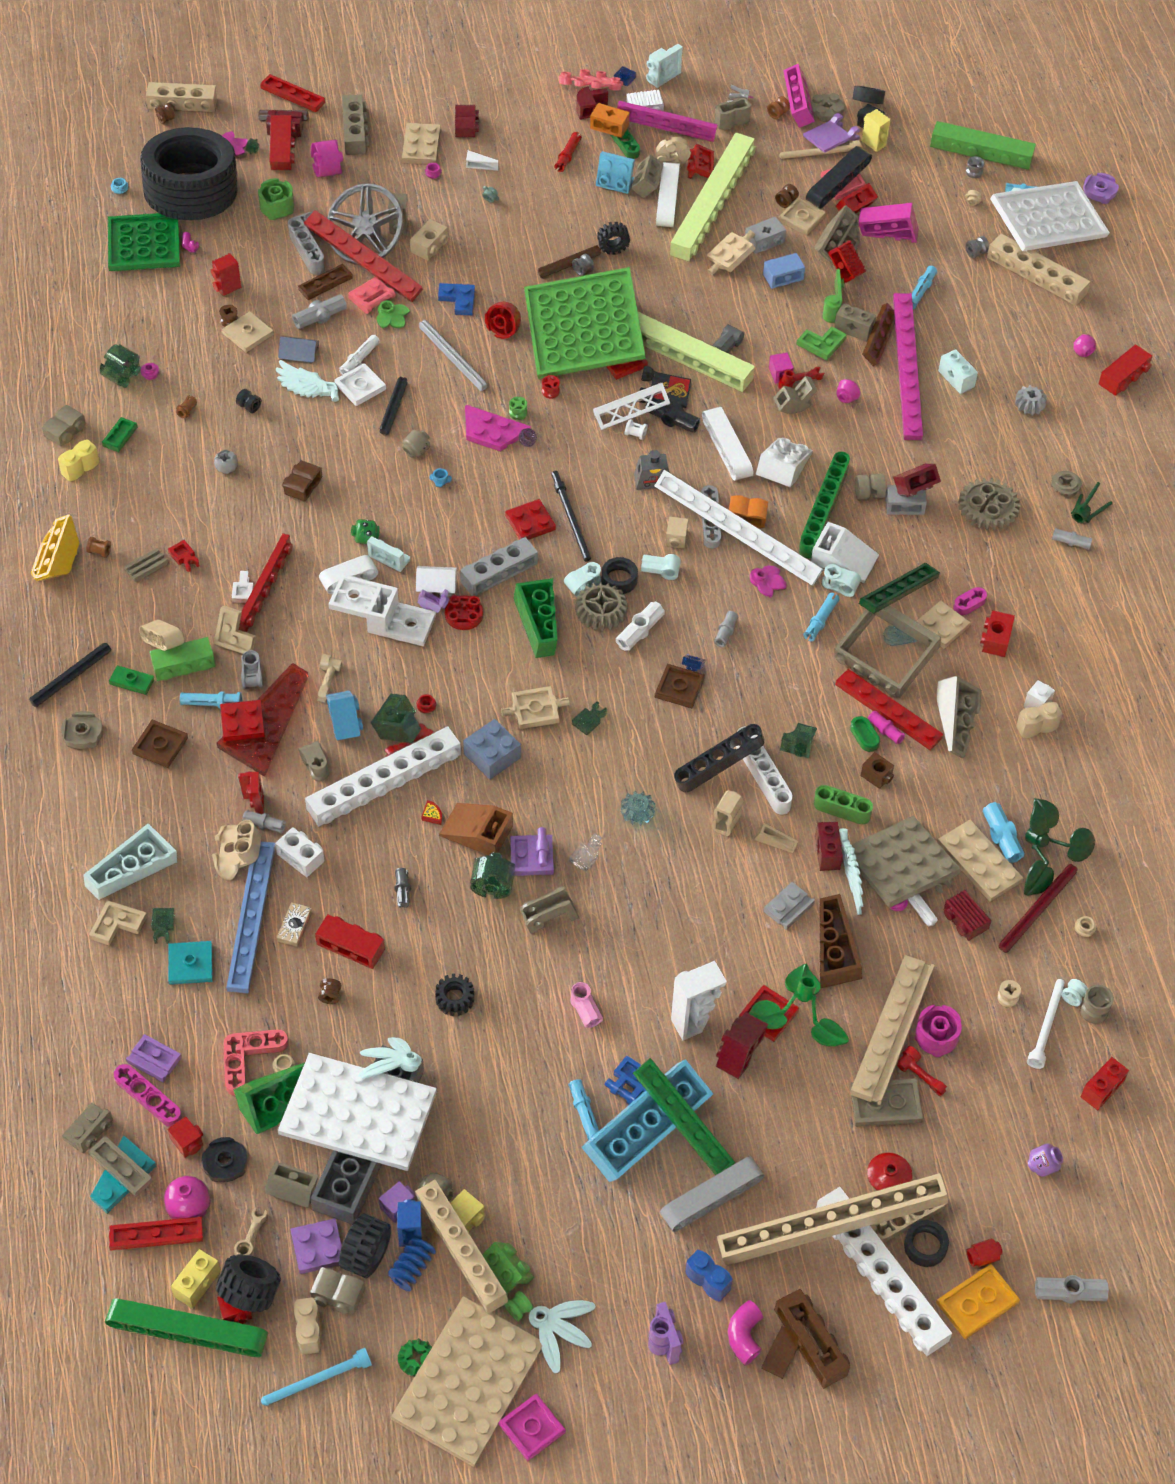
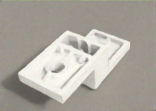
(382, 610)

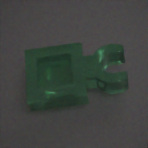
(588, 720)
(162, 923)

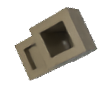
(795, 400)

